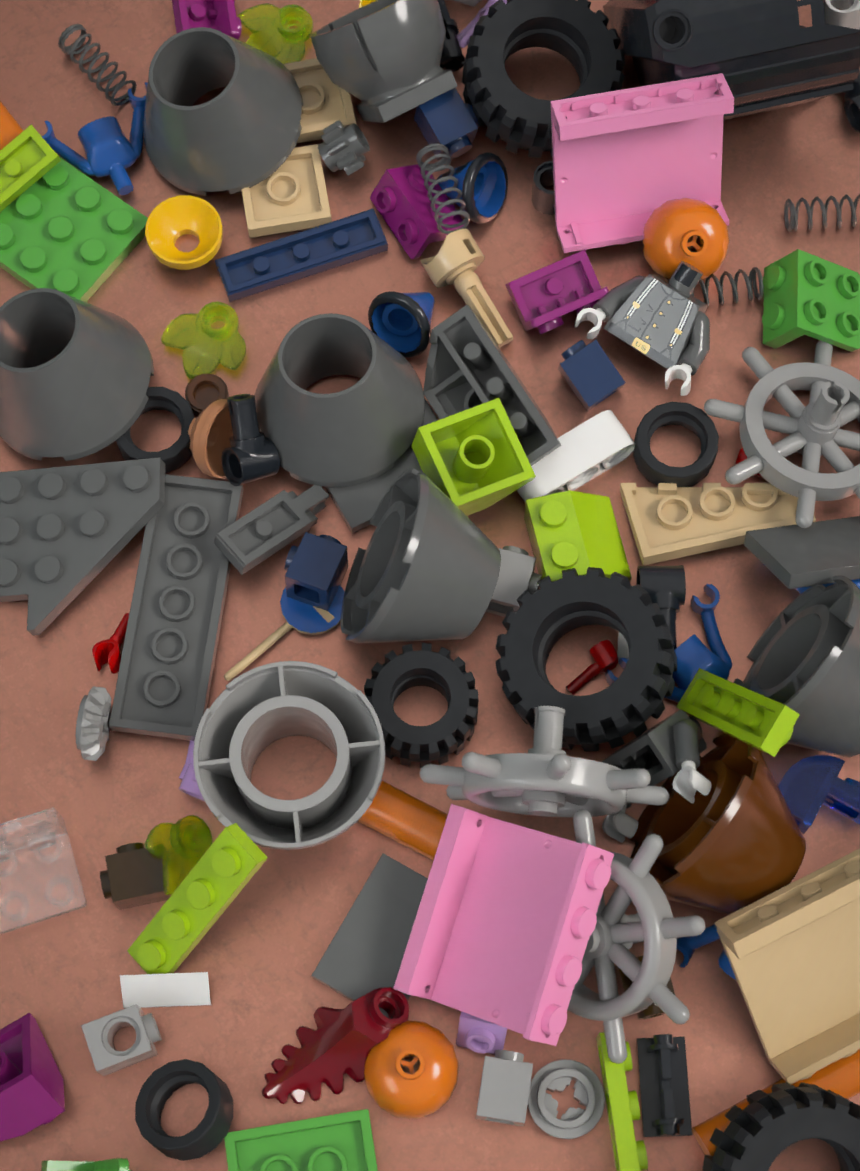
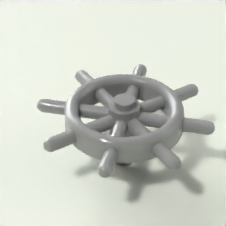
(811, 429)
(545, 778)
(616, 935)

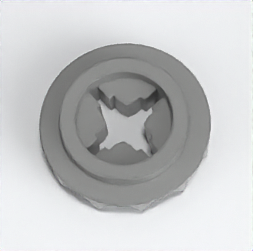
(93, 723)
(587, 1091)

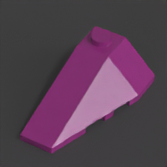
(28, 1079)

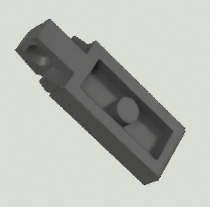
(270, 527)

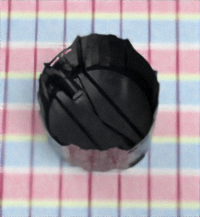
(752, 42)

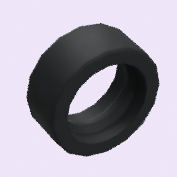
(676, 414)
(179, 453)
(157, 1091)

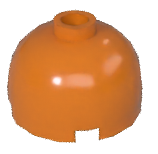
(673, 225)
(420, 1091)

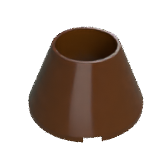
(730, 842)

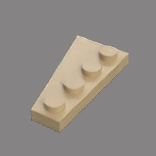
(695, 520)

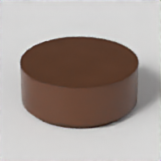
(205, 390)

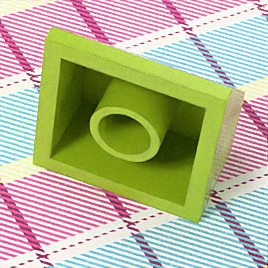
(473, 456)
(576, 533)

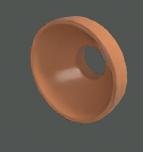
(208, 448)

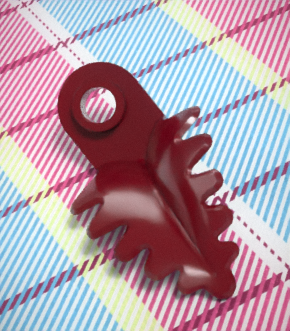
(336, 1047)

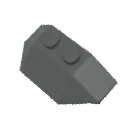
(471, 370)

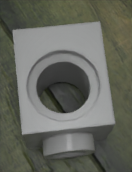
(100, 1036)
(504, 1088)

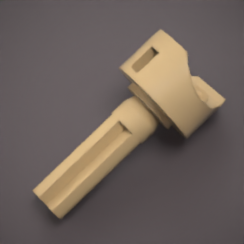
(456, 266)

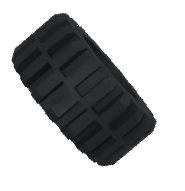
(550, 24)
(577, 603)
(782, 1119)

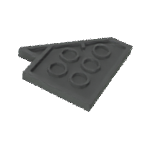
(68, 526)

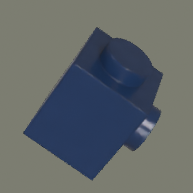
(448, 123)
(590, 373)
(315, 570)

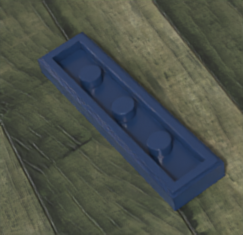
(301, 255)

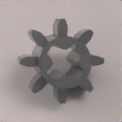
(343, 147)

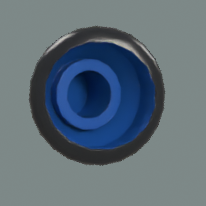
(482, 186)
(403, 320)

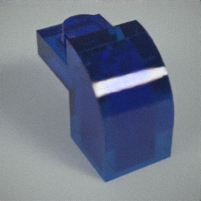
(815, 783)

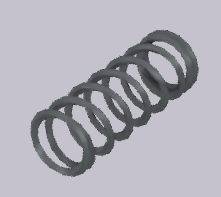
(70, 50)
(438, 166)
(824, 208)
(749, 281)

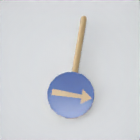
(302, 618)

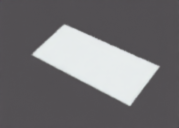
(165, 989)

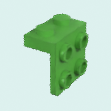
(812, 300)

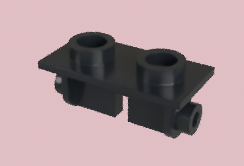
(664, 1086)

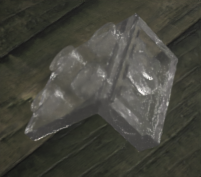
(37, 871)

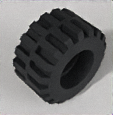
(430, 670)

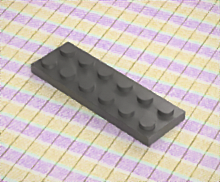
(176, 611)

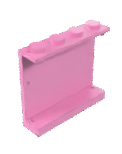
(633, 152)
(505, 923)

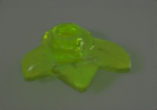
(272, 33)
(204, 345)
(180, 847)

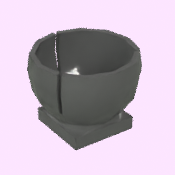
(386, 56)

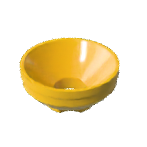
(180, 217)

